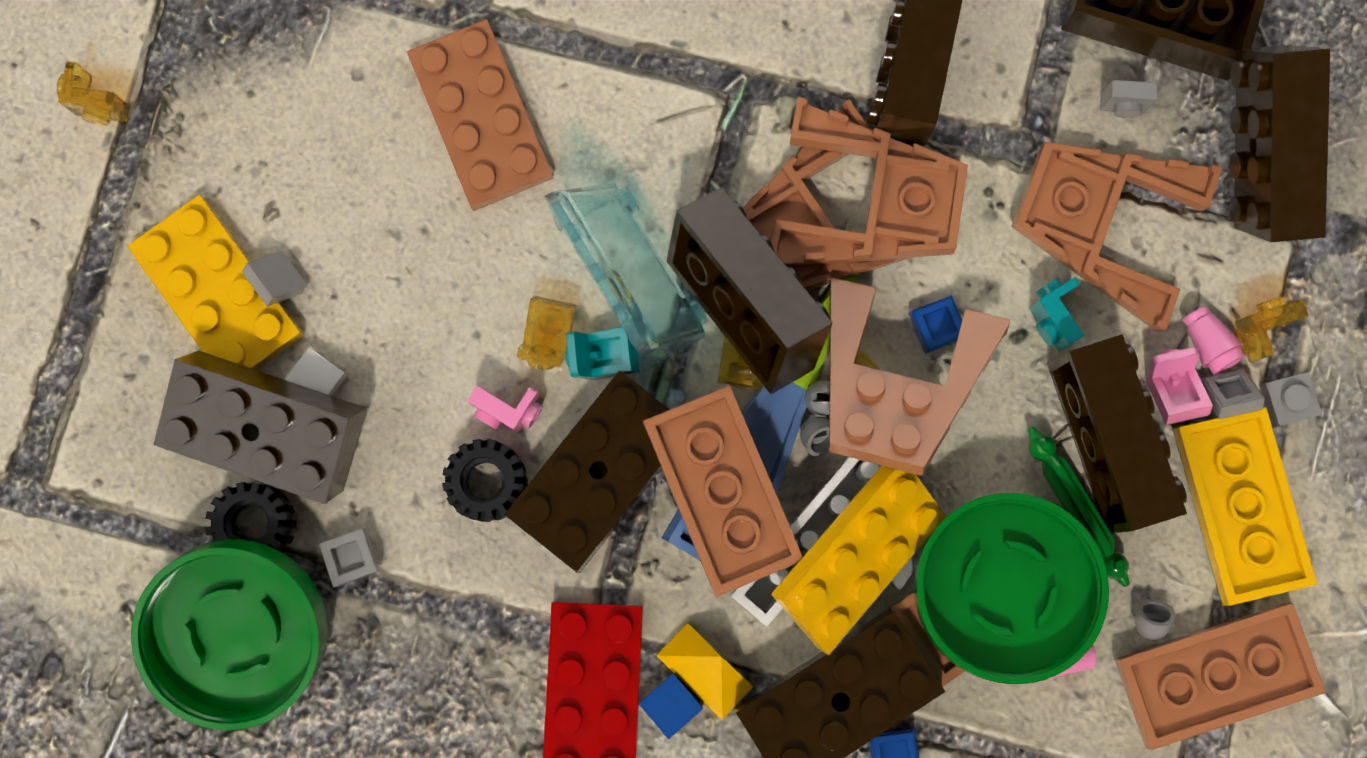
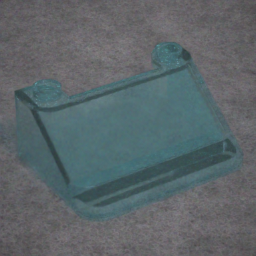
(628, 270)

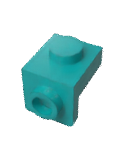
(1054, 321)
(600, 354)

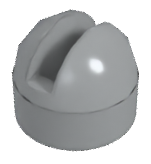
(818, 408)
(815, 436)
(1154, 619)

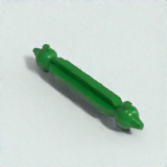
(1077, 503)

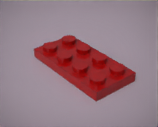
(593, 681)

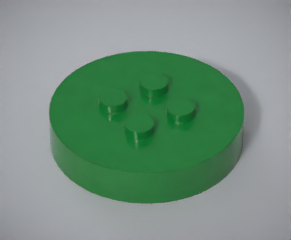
(1011, 588)
(229, 634)

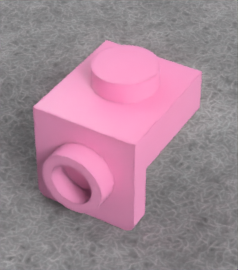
(1178, 386)
(494, 411)

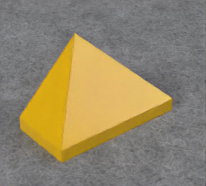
(704, 671)

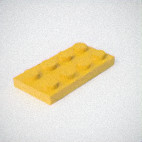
(202, 280)
(1245, 507)
(858, 556)

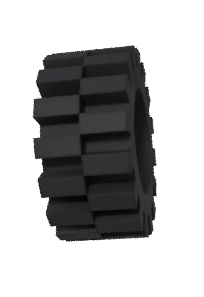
(465, 461)
(252, 494)

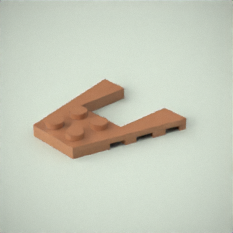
(791, 201)
(911, 203)
(1073, 203)
(890, 415)

